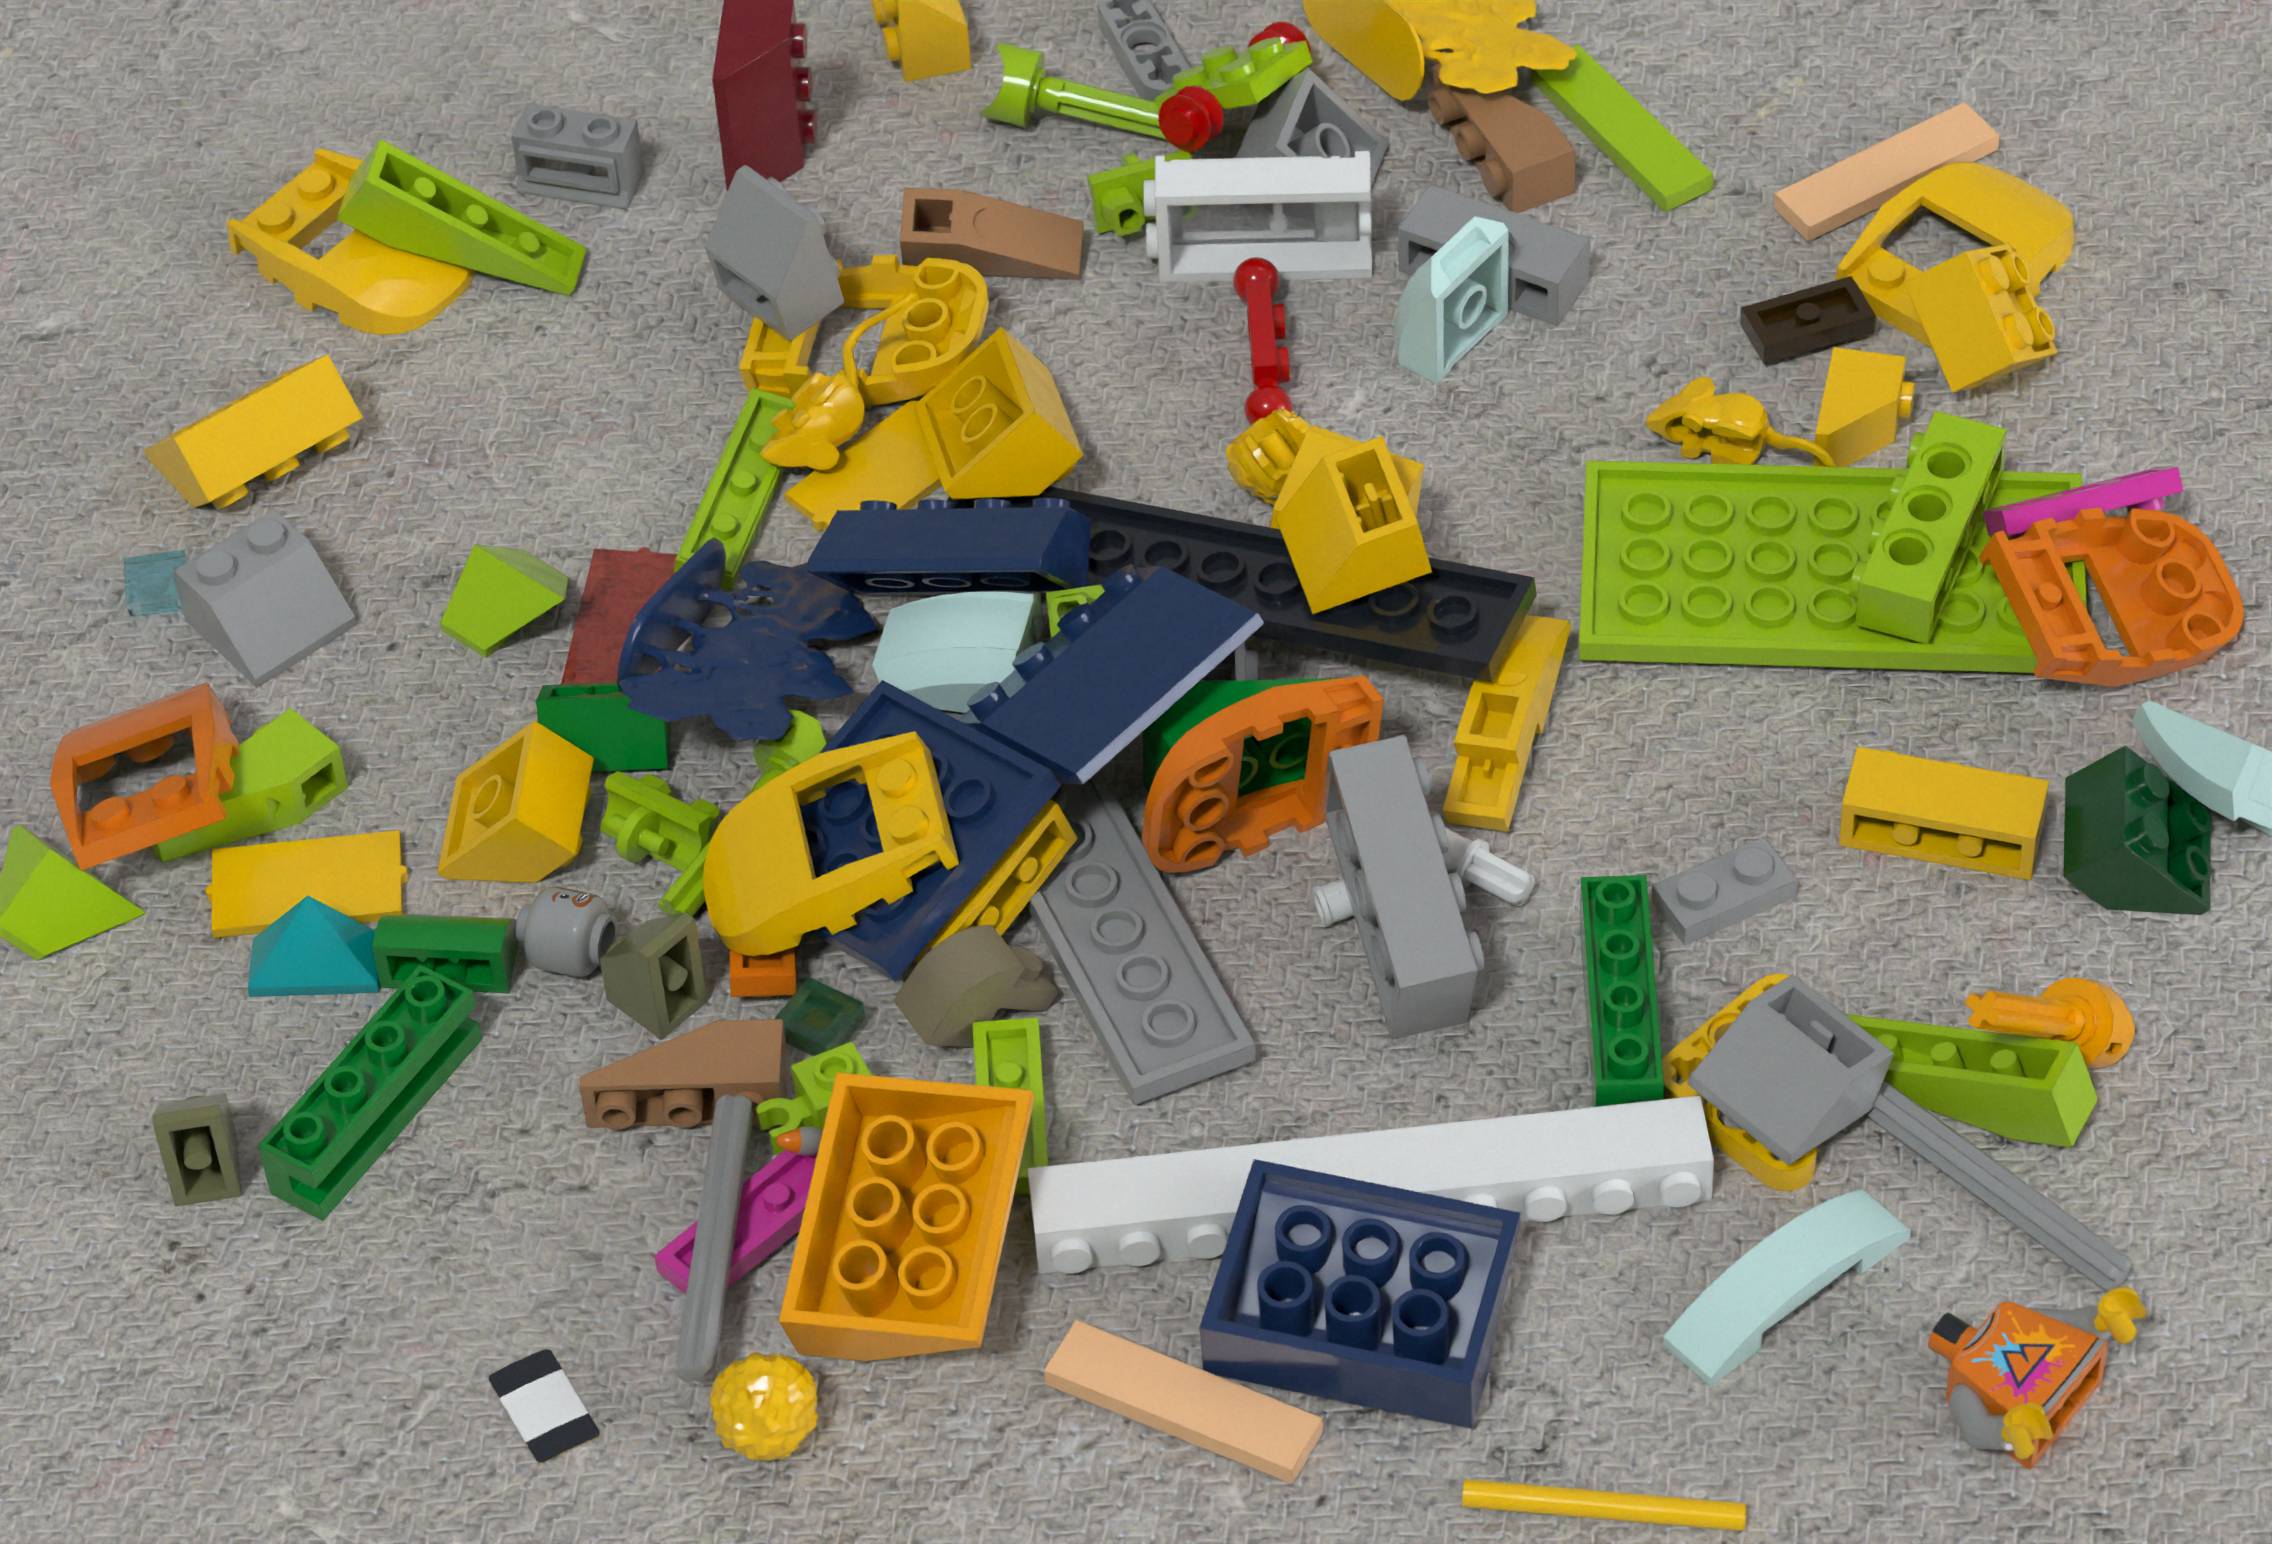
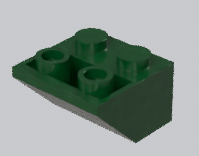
(2136, 838)

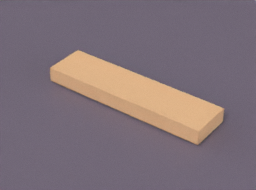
(1883, 171)
(1184, 1401)

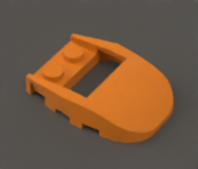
(2154, 577)
(1194, 799)
(168, 808)

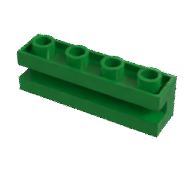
(1620, 990)
(370, 1092)

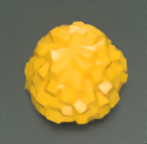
(1266, 452)
(764, 1406)

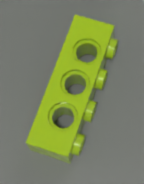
(1928, 526)

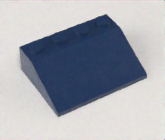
(1110, 670)
(1360, 1293)

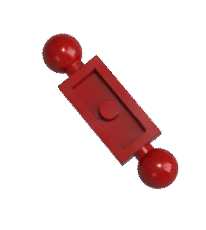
(1257, 283)

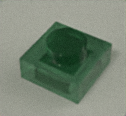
(820, 1017)

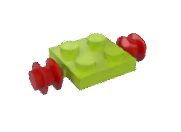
(1225, 80)

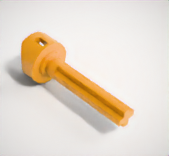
(2066, 1011)

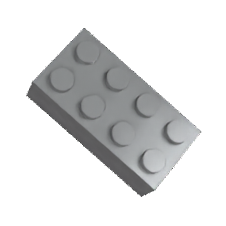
(1401, 887)

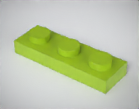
(1010, 1057)

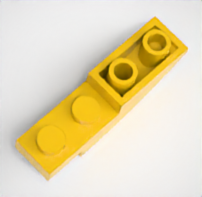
(1501, 726)

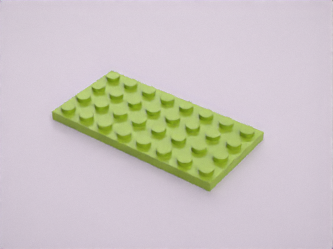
(1762, 567)

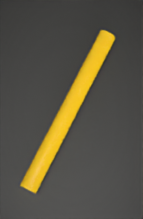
(1604, 1505)

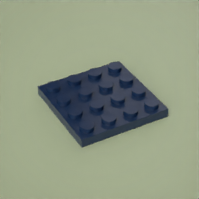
(988, 804)

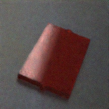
(612, 597)

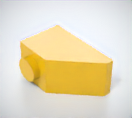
(1862, 404)

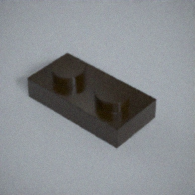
(1807, 319)

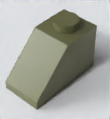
(657, 973)
(198, 1148)

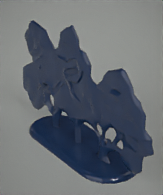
(750, 661)

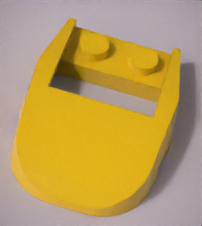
(1976, 199)
(359, 278)
(917, 342)
(760, 863)

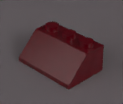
(763, 89)

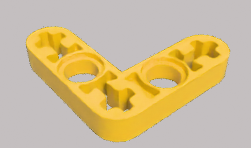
(1733, 1142)

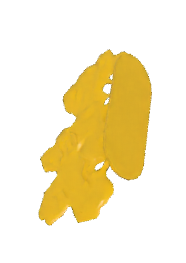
(1483, 34)

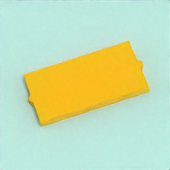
(881, 465)
(264, 881)

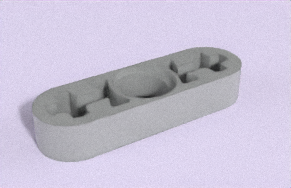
(1145, 28)

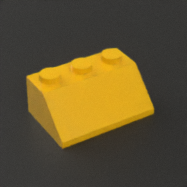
(998, 424)
(257, 434)

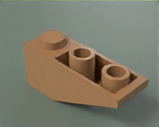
(1509, 142)
(989, 235)
(687, 1076)

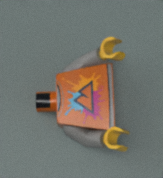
(2029, 1369)

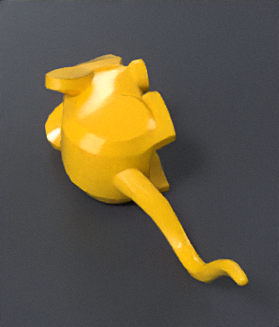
(824, 410)
(1726, 425)

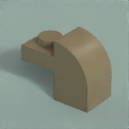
(968, 982)

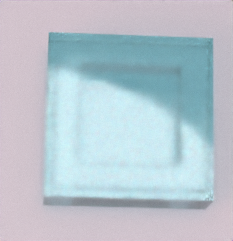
(152, 583)

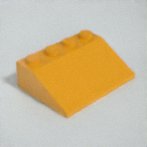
(904, 1217)

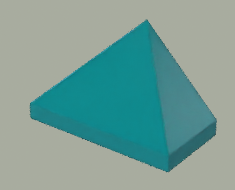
(313, 954)

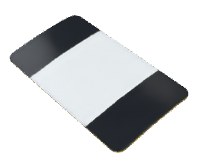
(543, 1405)

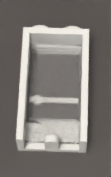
(1291, 210)

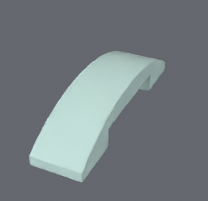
(1777, 1277)

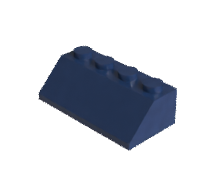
(954, 549)

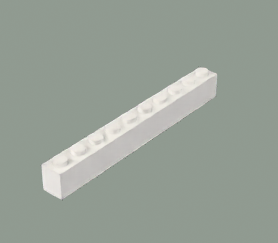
(1526, 1164)

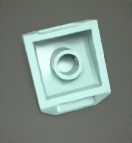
(1453, 299)
(956, 644)
(2210, 764)

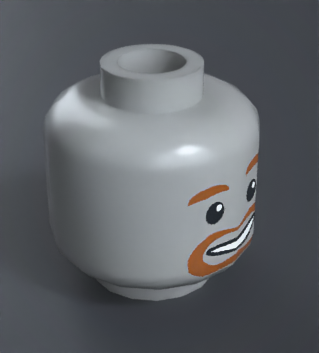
(566, 931)

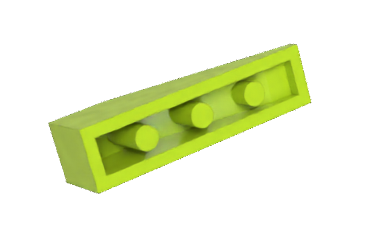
(444, 219)
(1990, 1079)

